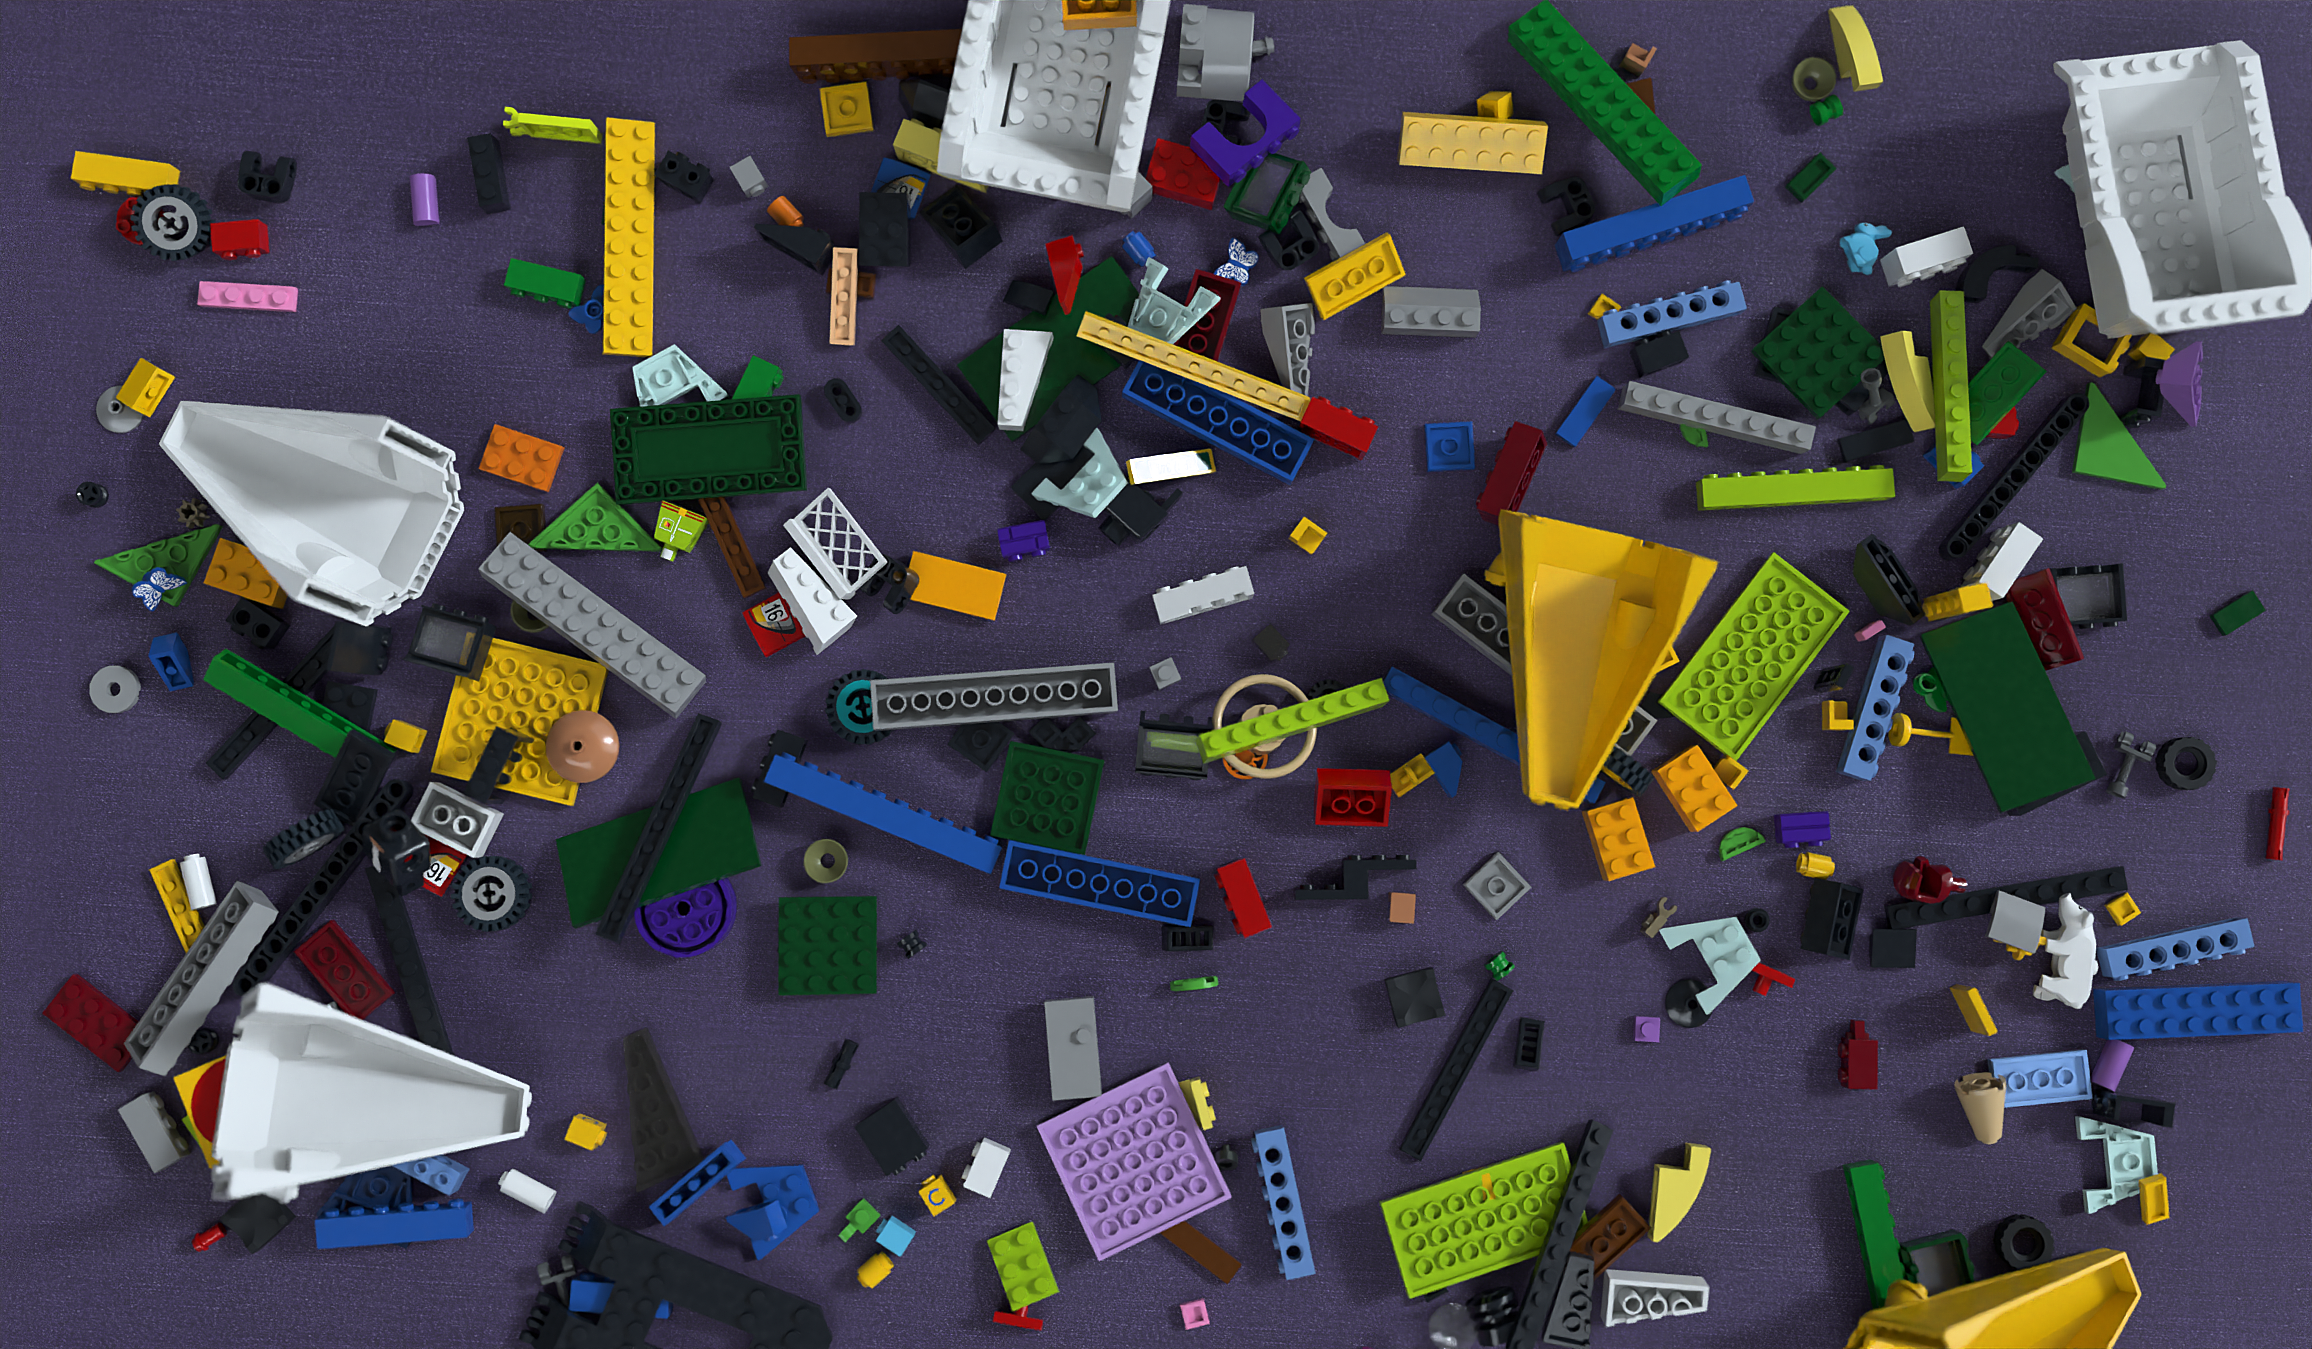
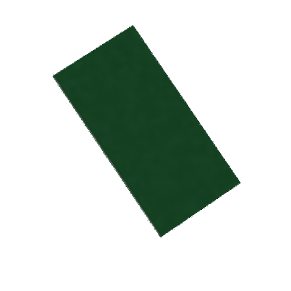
(1098, 292)
(708, 449)
(2007, 707)
(706, 845)

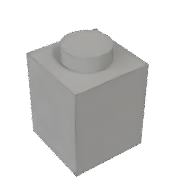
(749, 177)
(1165, 673)

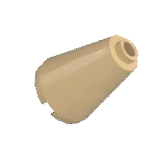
(1984, 1104)

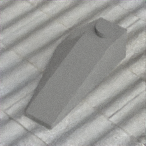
(2037, 306)
(1288, 340)

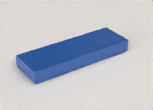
(1585, 411)

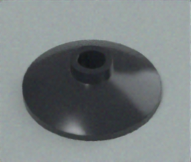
(1677, 1004)

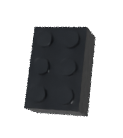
(884, 229)

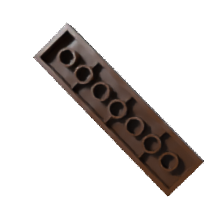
(874, 55)

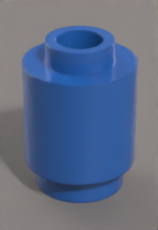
(1138, 248)

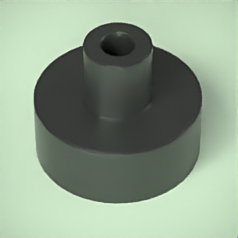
(1226, 1158)

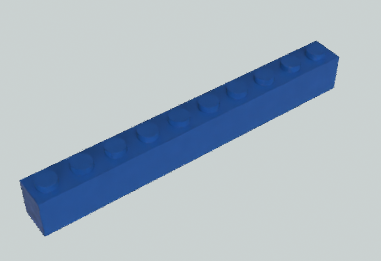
(1462, 720)
(882, 813)

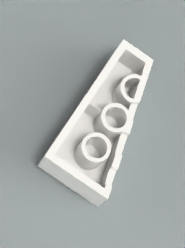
(1021, 370)
(1203, 595)
(811, 600)
(1646, 1295)

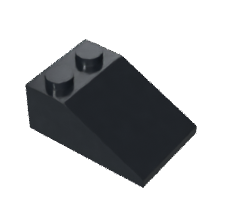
(961, 226)
(800, 243)
(359, 648)

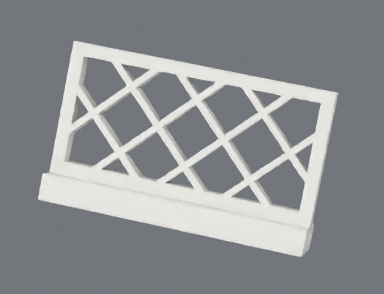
(819, 556)

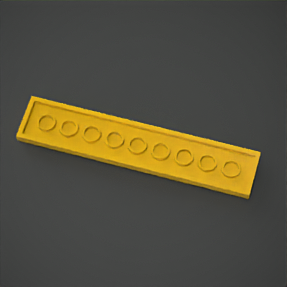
(628, 238)

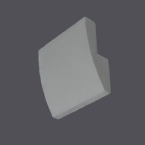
(2015, 922)

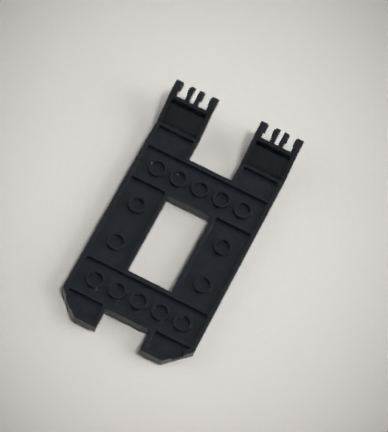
(656, 1271)

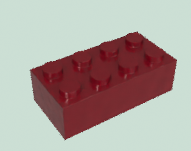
(1209, 332)
(1512, 471)

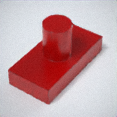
(1767, 975)
(1019, 1319)

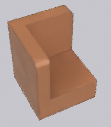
(1637, 59)
(1402, 907)

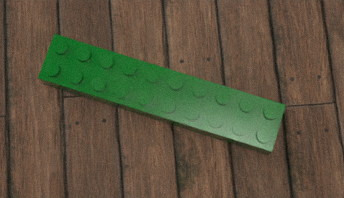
(1604, 102)

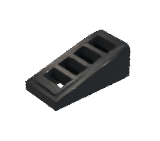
(1167, 938)
(1536, 1055)

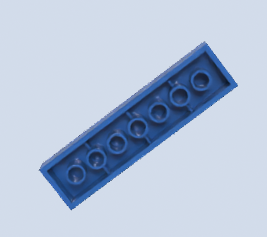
(1654, 224)
(1219, 420)
(1099, 883)
(2198, 1010)

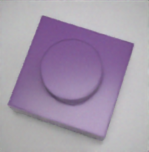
(1646, 1029)

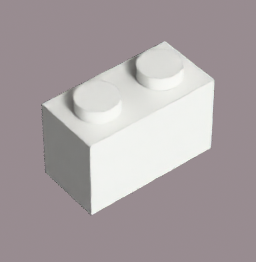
(986, 1167)

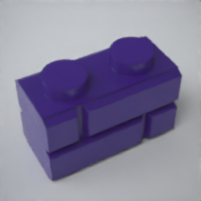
(1024, 540)
(1802, 827)

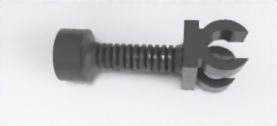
(1871, 380)
(2144, 754)
(559, 1278)

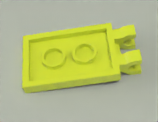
(552, 127)

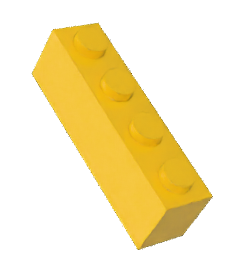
(121, 173)
(1957, 602)

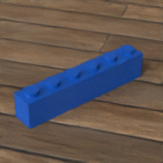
(394, 1224)

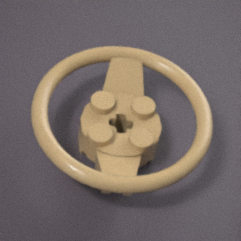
(1259, 710)

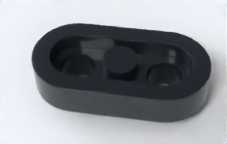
(843, 401)

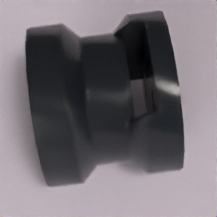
(86, 491)
(911, 944)
(197, 1043)

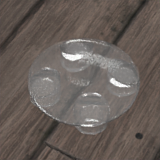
(1452, 1327)

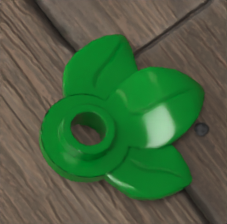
(1934, 694)

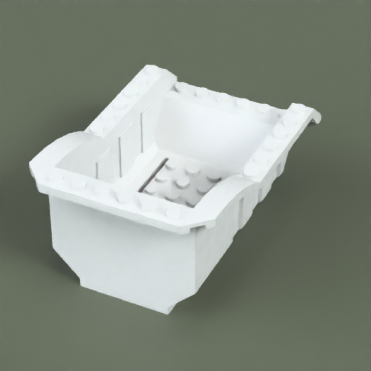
(1034, 96)
(2182, 192)

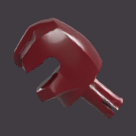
(1926, 882)

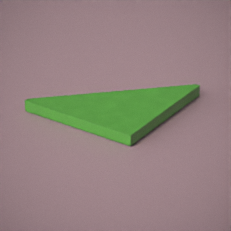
(2108, 449)
(595, 524)
(177, 555)

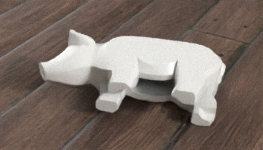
(2072, 956)

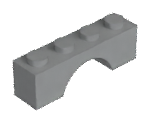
(1314, 197)

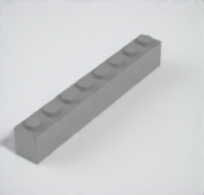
(1716, 417)

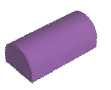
(424, 199)
(2111, 1064)

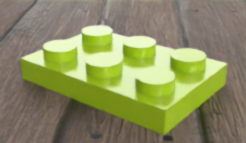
(1023, 1266)

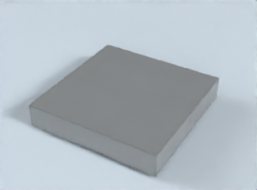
(1496, 885)

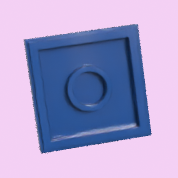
(1449, 446)

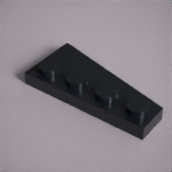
(1571, 1307)

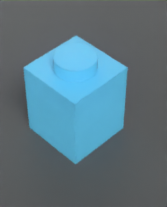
(895, 1235)

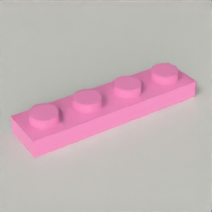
(247, 296)

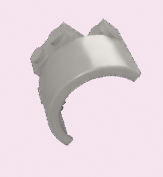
(1219, 46)

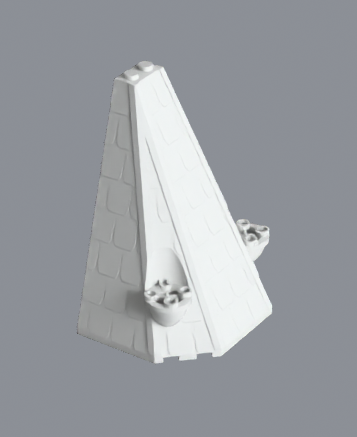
(327, 501)
(337, 1097)

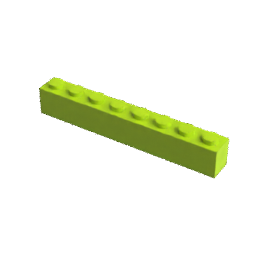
(1950, 386)
(1795, 489)
(1292, 720)

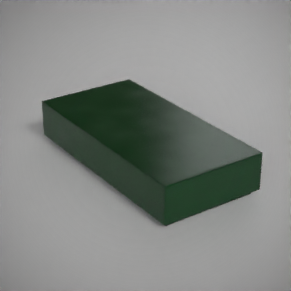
(1811, 177)
(2237, 613)

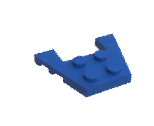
(781, 1183)

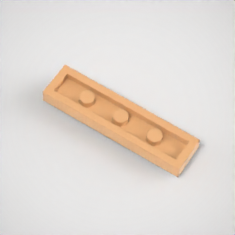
(843, 296)

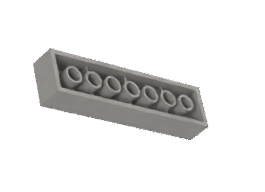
(200, 978)

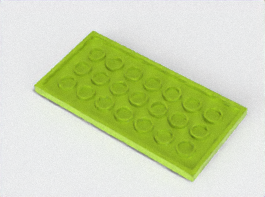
(1753, 656)
(1453, 1235)

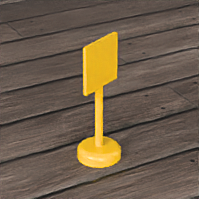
(1902, 730)

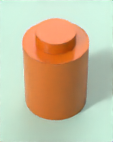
(785, 213)

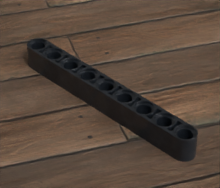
(2023, 471)

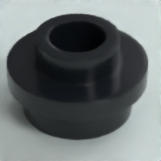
(1764, 920)

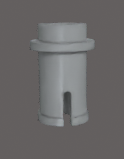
(1263, 46)

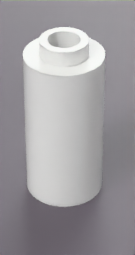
(197, 882)
(527, 1190)

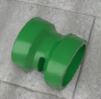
(1825, 110)

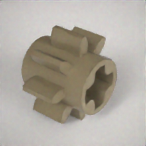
(199, 516)

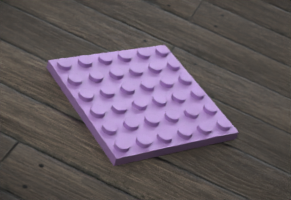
(1134, 1161)

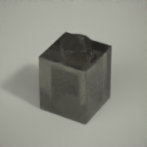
(1271, 643)

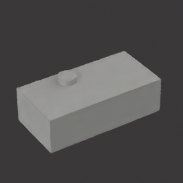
(1073, 1048)

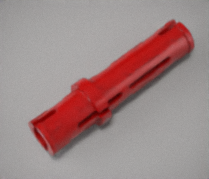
(2278, 816)

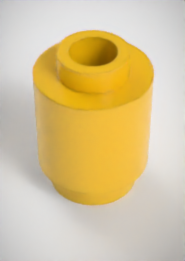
(1815, 865)
(874, 1270)

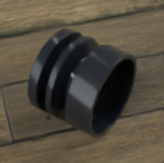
(1494, 1313)

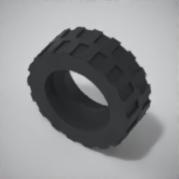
(2205, 763)
(2015, 1224)

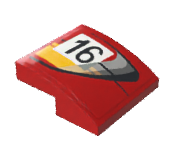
(773, 624)
(444, 866)

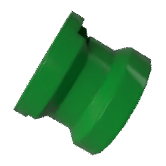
(1499, 965)

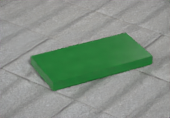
(2000, 388)

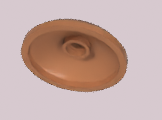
(598, 748)

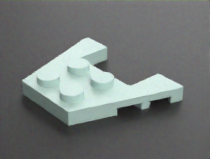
(1161, 315)
(670, 376)
(1092, 486)
(1723, 948)
(2128, 1158)

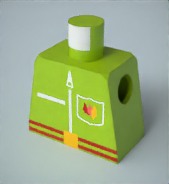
(678, 529)

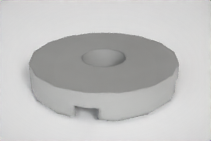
(101, 689)

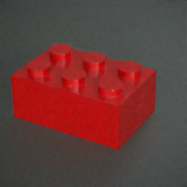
(1182, 175)
(1338, 427)
(1352, 797)
(1242, 898)

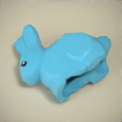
(1861, 246)

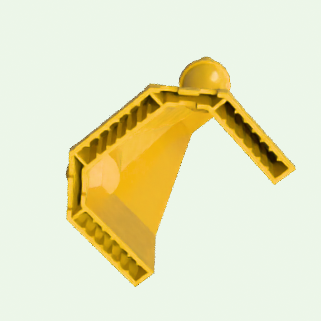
(1585, 640)
(2047, 1306)

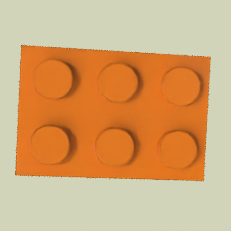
(521, 458)

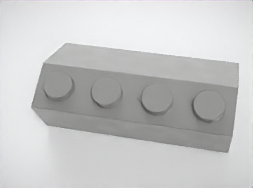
(1430, 311)

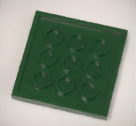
(1819, 352)
(1047, 797)
(827, 945)

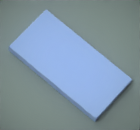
(2044, 1077)

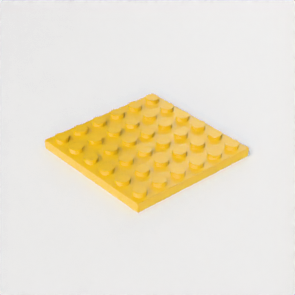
(520, 691)

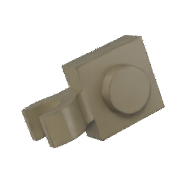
(1654, 922)

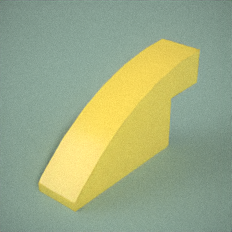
(1854, 49)
(1910, 380)
(1676, 1190)

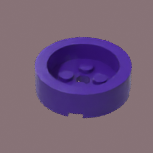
(701, 930)

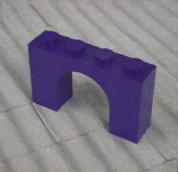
(1233, 161)

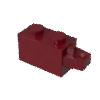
(1858, 1058)

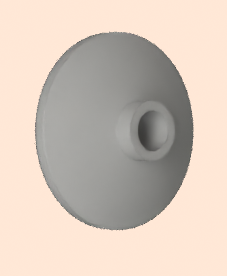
(120, 421)

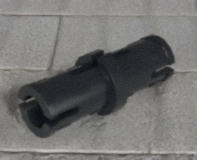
(841, 1063)

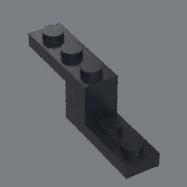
(1354, 878)

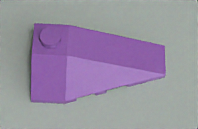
(2182, 380)

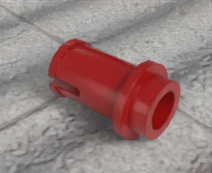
(204, 1240)

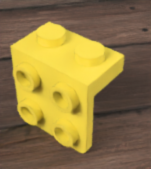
(1195, 1095)

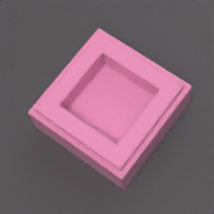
(1869, 630)
(1194, 1313)

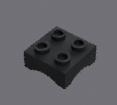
(1414, 997)
(257, 1219)

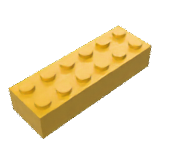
(1472, 143)

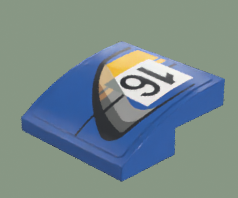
(901, 178)

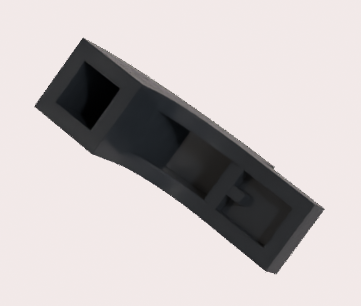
(1977, 273)

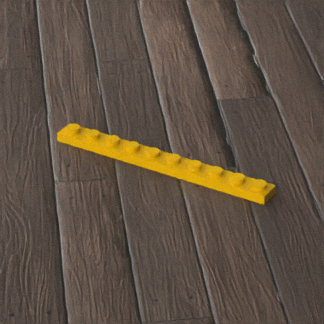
(1193, 366)

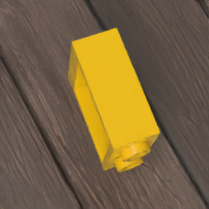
(2064, 345)

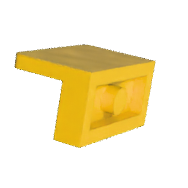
(145, 387)

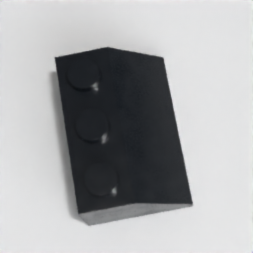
(1831, 918)

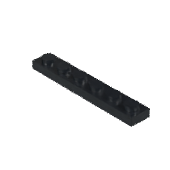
(938, 385)

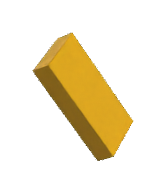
(2153, 1198)

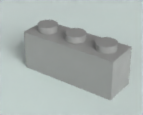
(154, 1131)

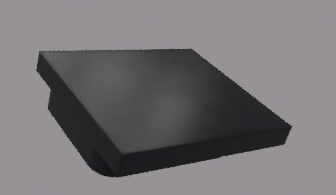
(1892, 948)

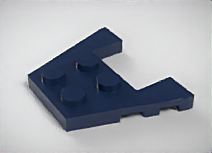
(373, 1188)

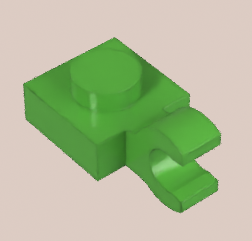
(860, 1218)

